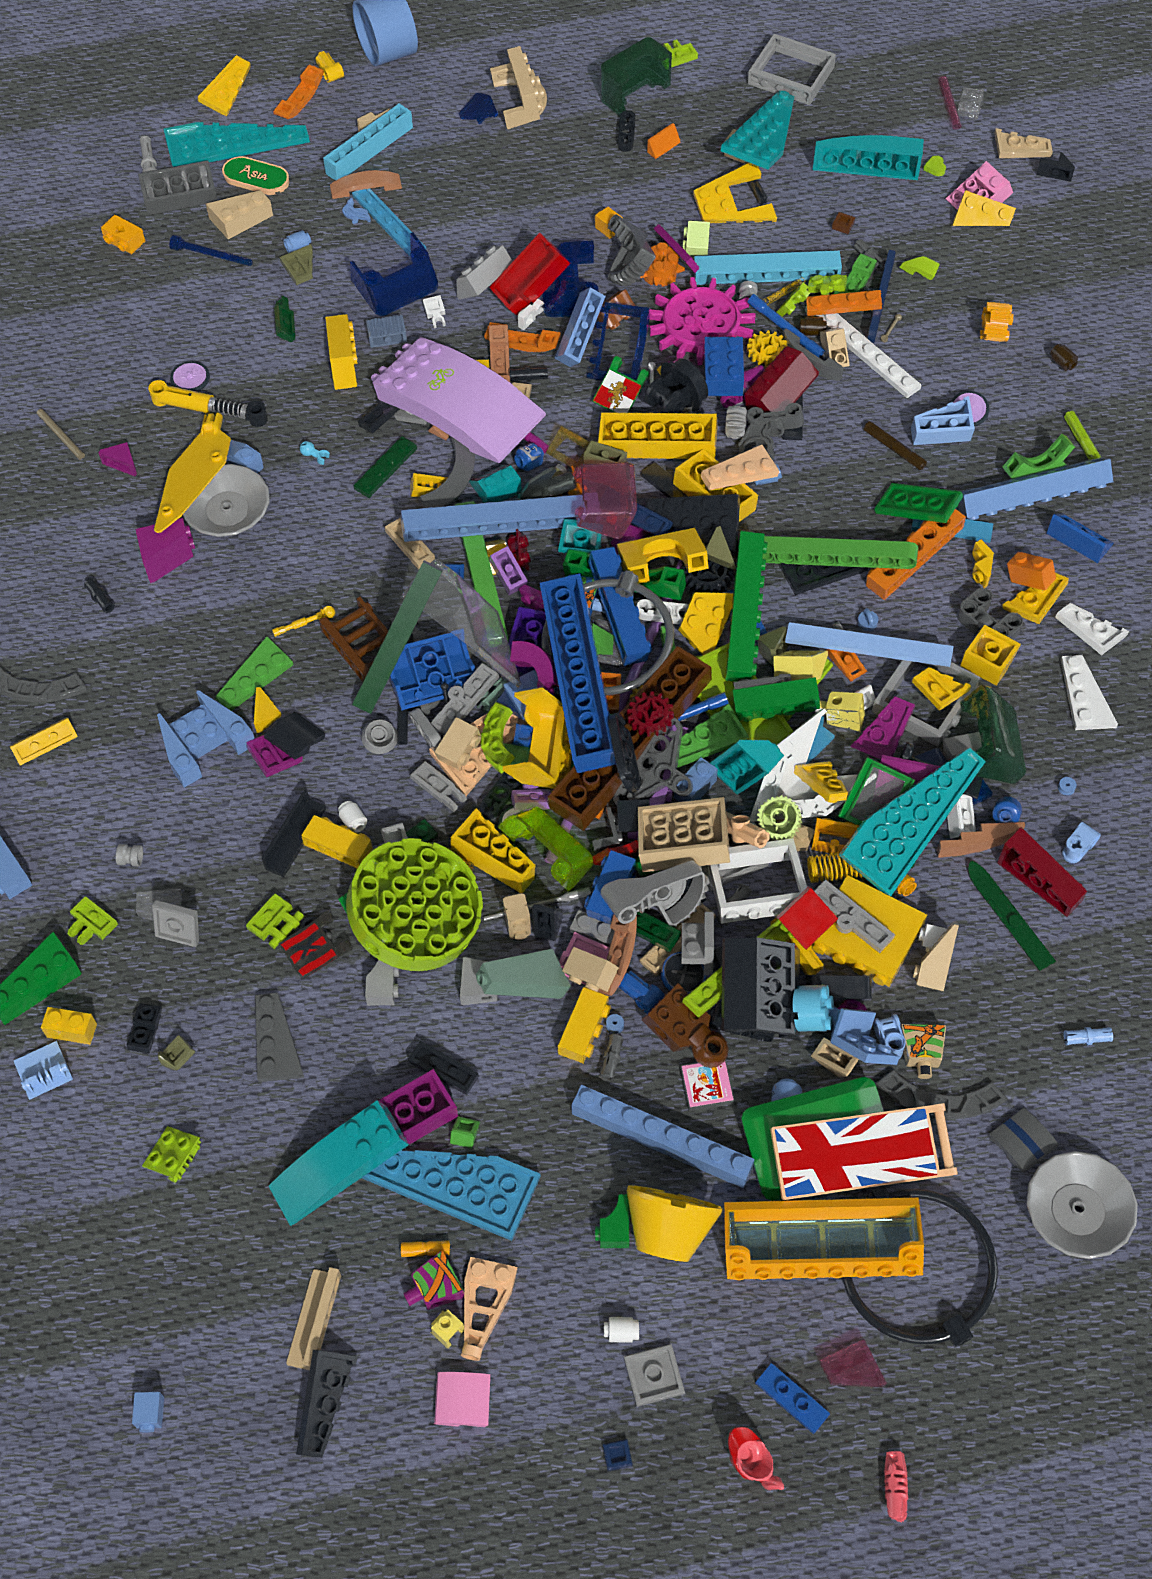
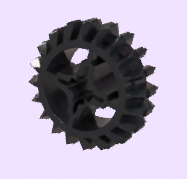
(708, 580)

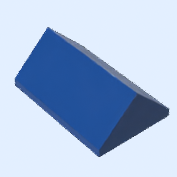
(1078, 537)

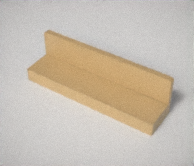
(314, 1317)

